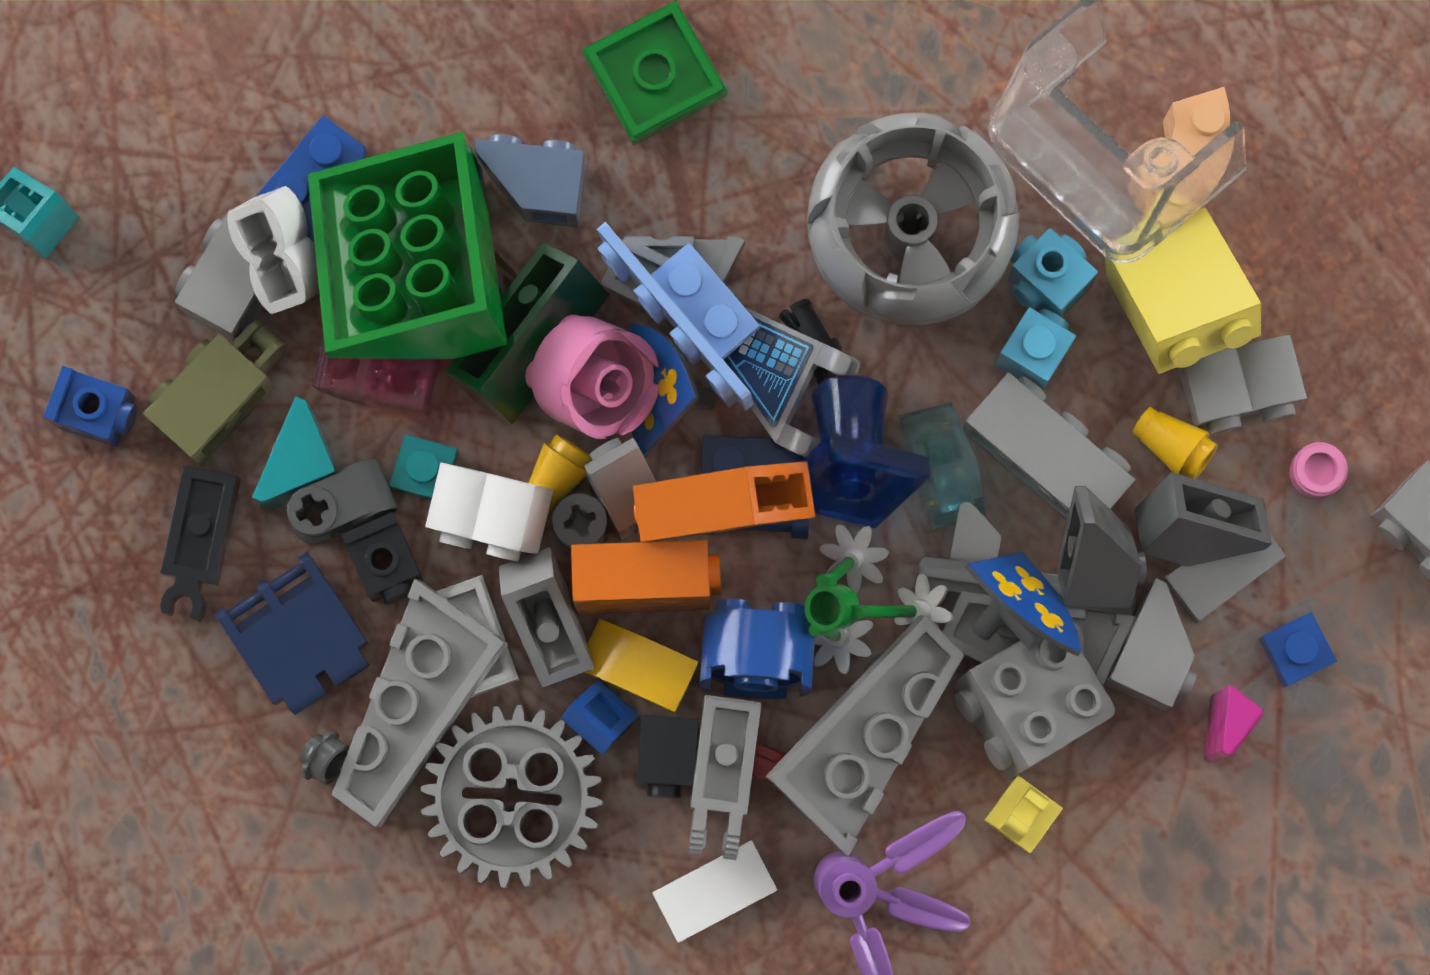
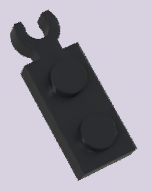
(198, 536)

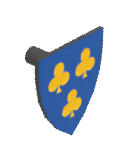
(675, 392)
(1023, 603)

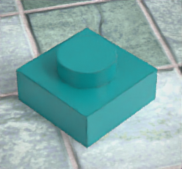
(419, 466)

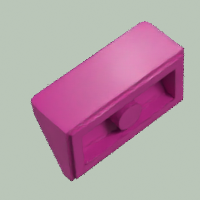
(1229, 723)

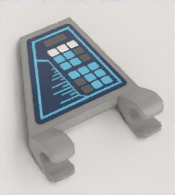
(777, 371)

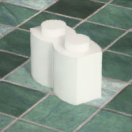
(274, 240)
(488, 509)

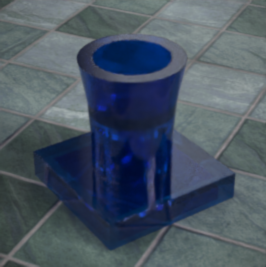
(850, 467)

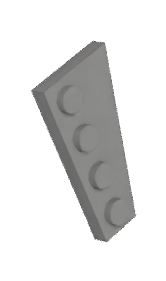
(425, 683)
(855, 747)

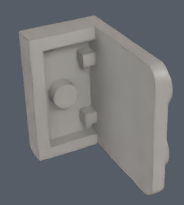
(1031, 703)

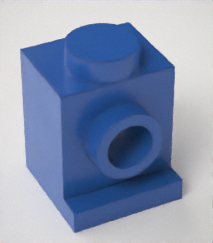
(69, 400)

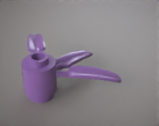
(902, 902)

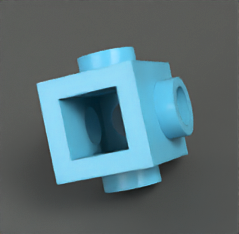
(1050, 273)

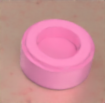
(1318, 470)

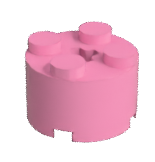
(594, 377)

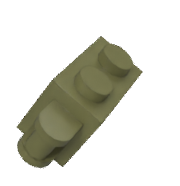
(215, 390)

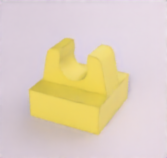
(1023, 814)

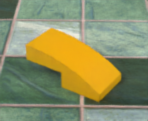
(640, 665)

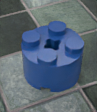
(757, 650)

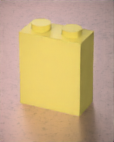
(1187, 296)

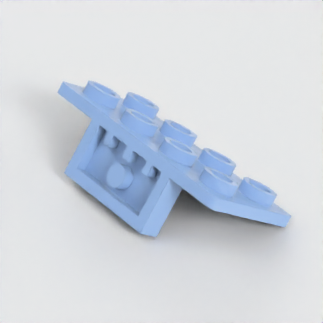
(696, 303)

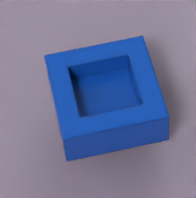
(1297, 649)
(600, 716)

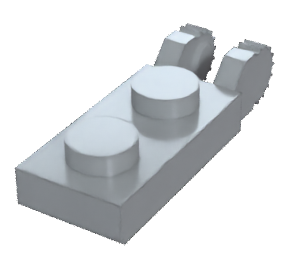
(723, 769)

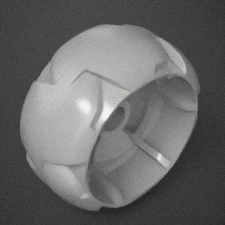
(965, 173)

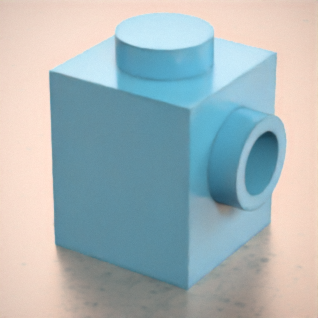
(1036, 346)

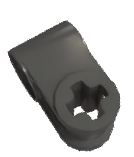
(348, 501)

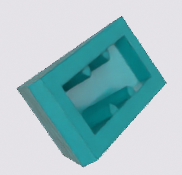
(34, 212)
(296, 459)

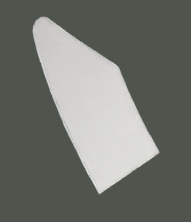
(974, 536)

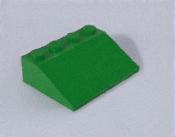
(407, 254)

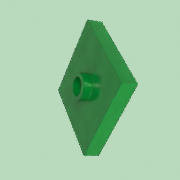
(654, 72)

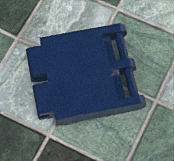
(296, 637)

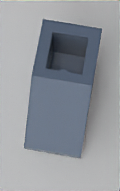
(537, 180)

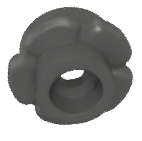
(323, 757)

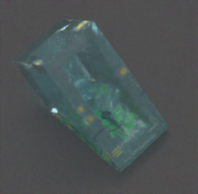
(953, 466)

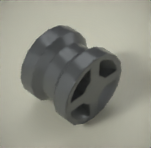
(582, 528)

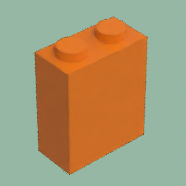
(723, 501)
(644, 577)

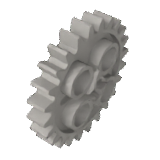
(506, 847)

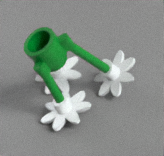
(836, 607)

